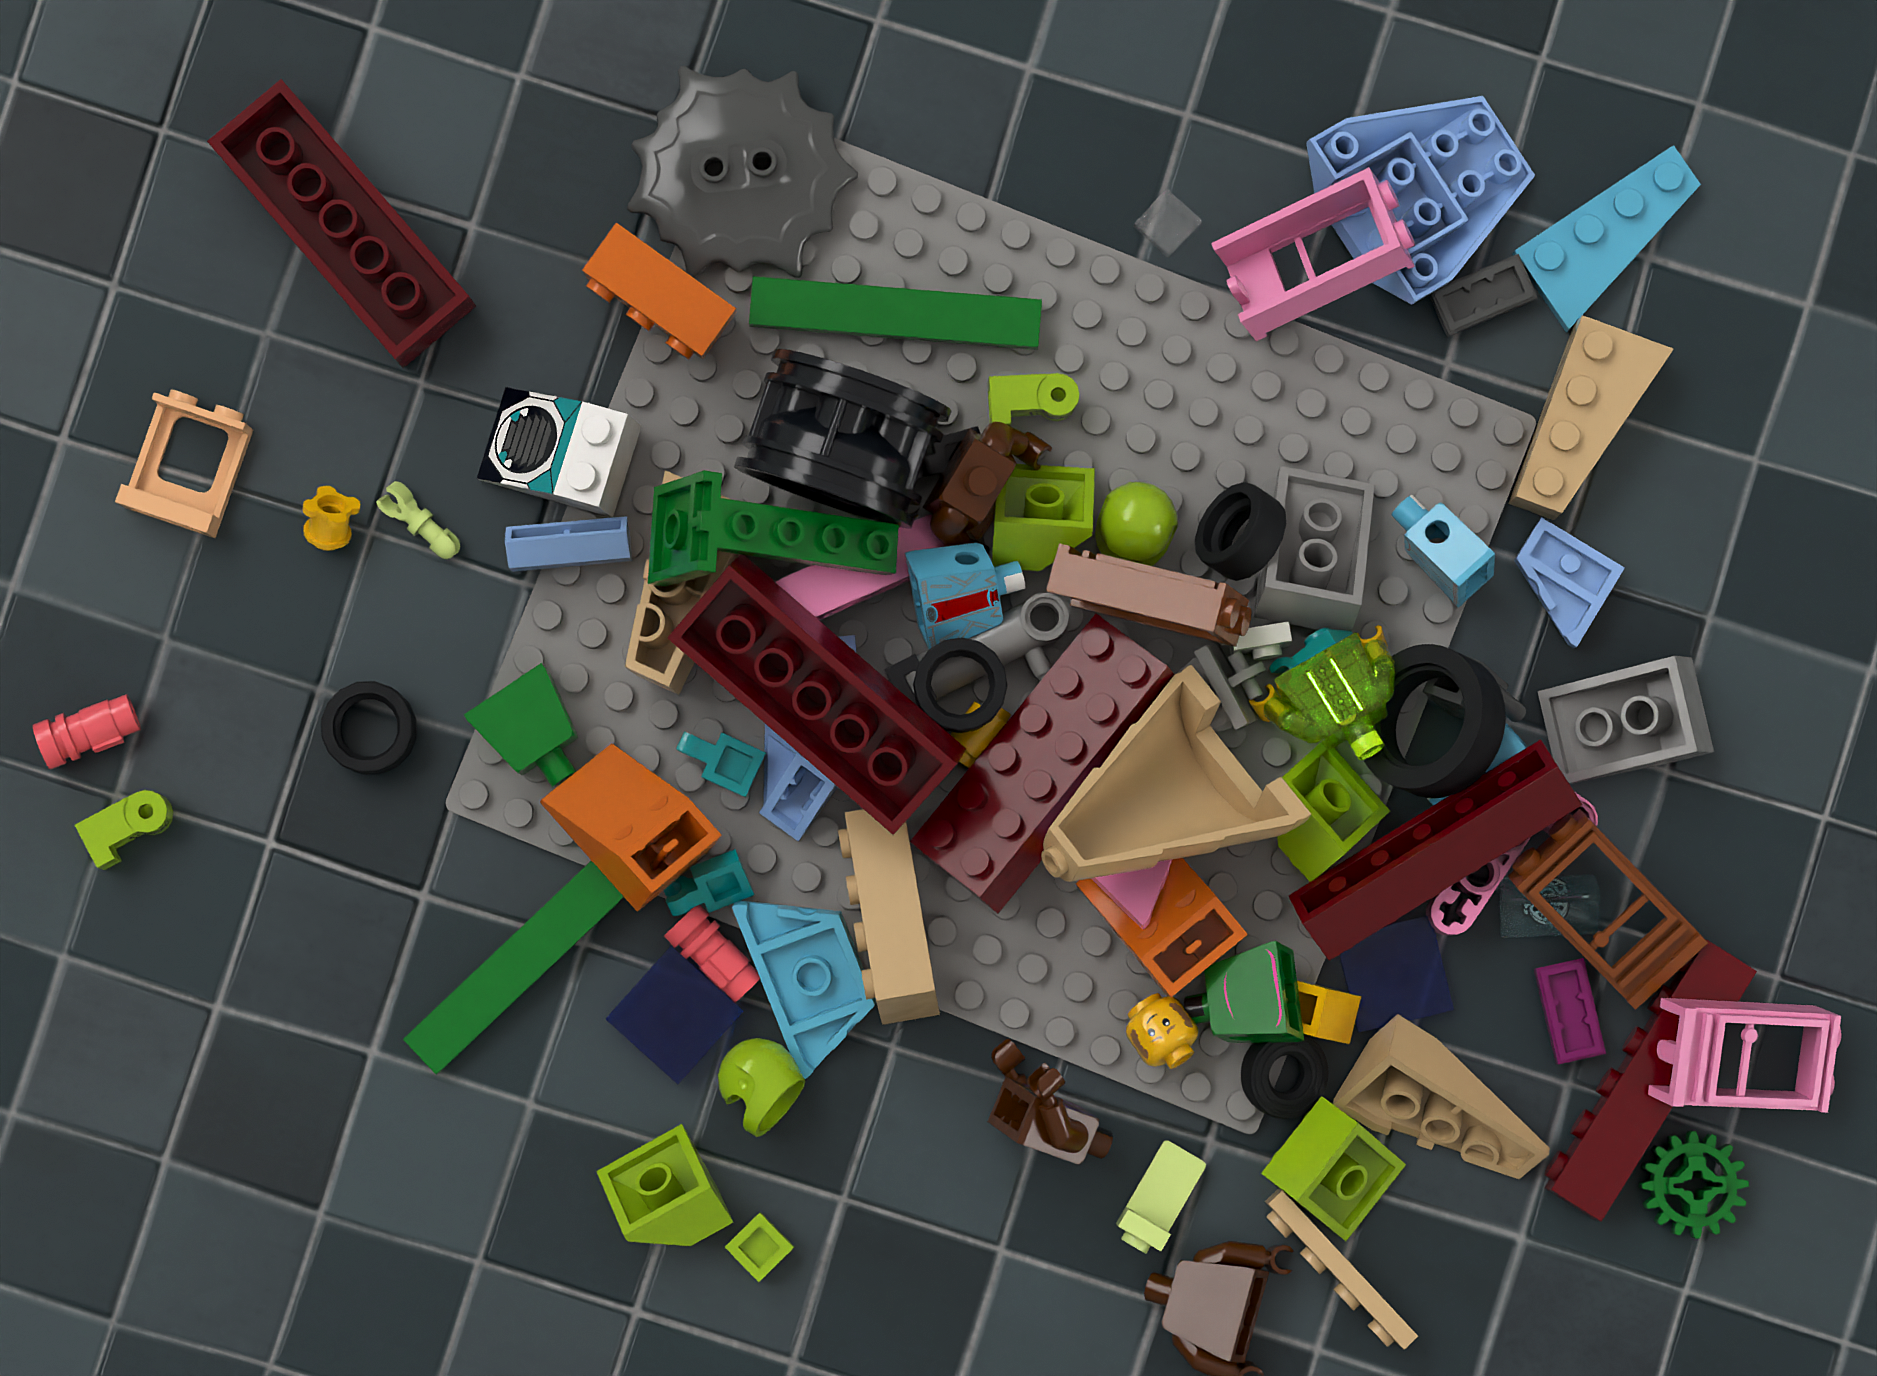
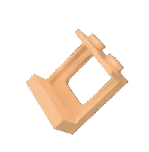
(173, 502)

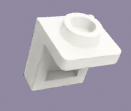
(1264, 641)

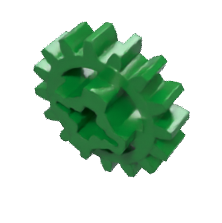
(1693, 1207)

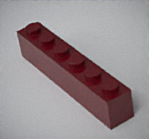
(1434, 850)
(1625, 1117)

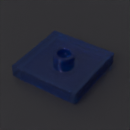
(1397, 974)
(674, 1015)

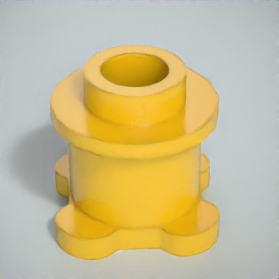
(329, 518)

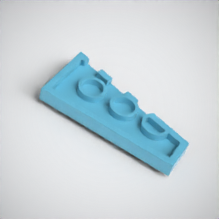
(1598, 240)

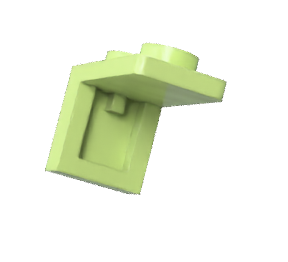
(1160, 1197)

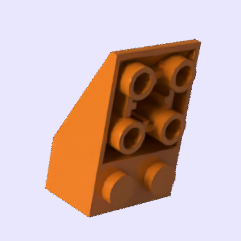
(631, 824)
(1185, 929)

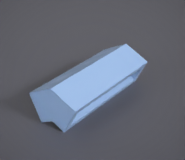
(568, 544)

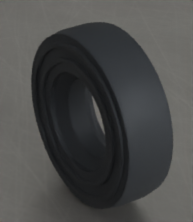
(1303, 1095)

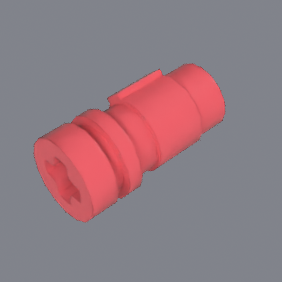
(91, 728)
(713, 953)

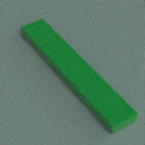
(895, 313)
(513, 968)

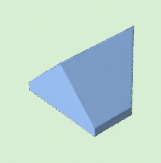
(792, 787)

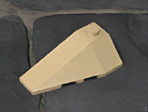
(1423, 1090)

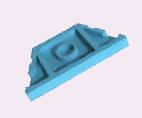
(807, 974)

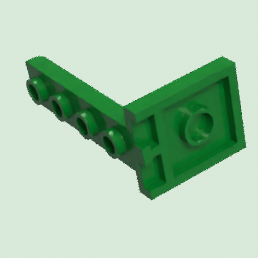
(695, 523)

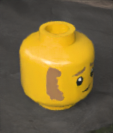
(1161, 1031)

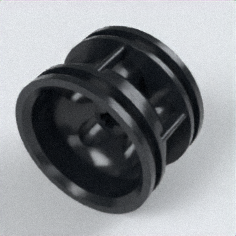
(841, 437)

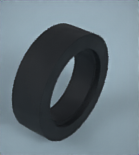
(1479, 735)

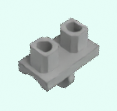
(1216, 670)

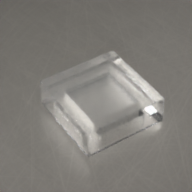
(1167, 223)

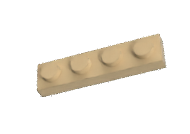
(1353, 1286)

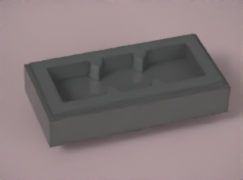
(1483, 295)

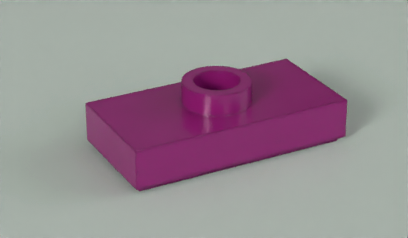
(1569, 1011)

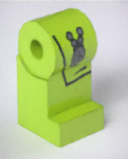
(1031, 394)
(123, 822)

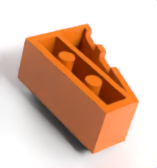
(657, 293)

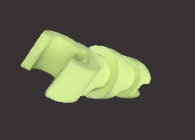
(442, 542)

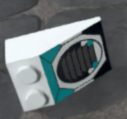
(560, 450)

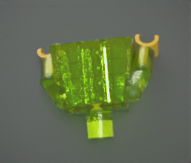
(1335, 695)

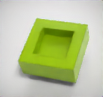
(759, 1247)

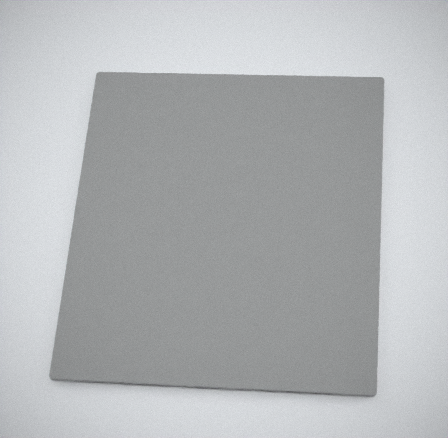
(1165, 400)

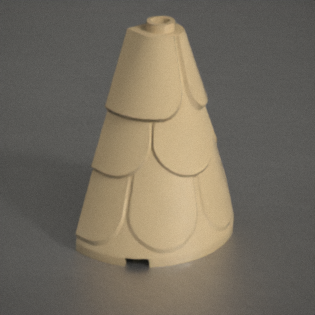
(1166, 794)

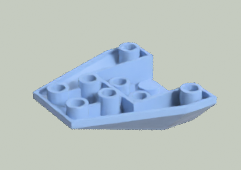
(1451, 180)

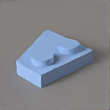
(1566, 578)

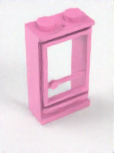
(1254, 273)
(1699, 1050)

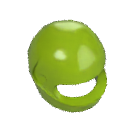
(1136, 523)
(764, 1078)

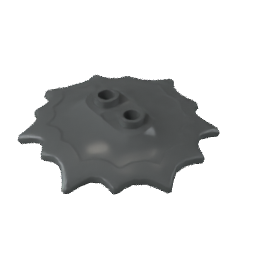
(744, 211)

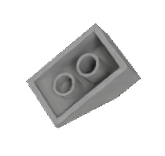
(1323, 554)
(1626, 720)

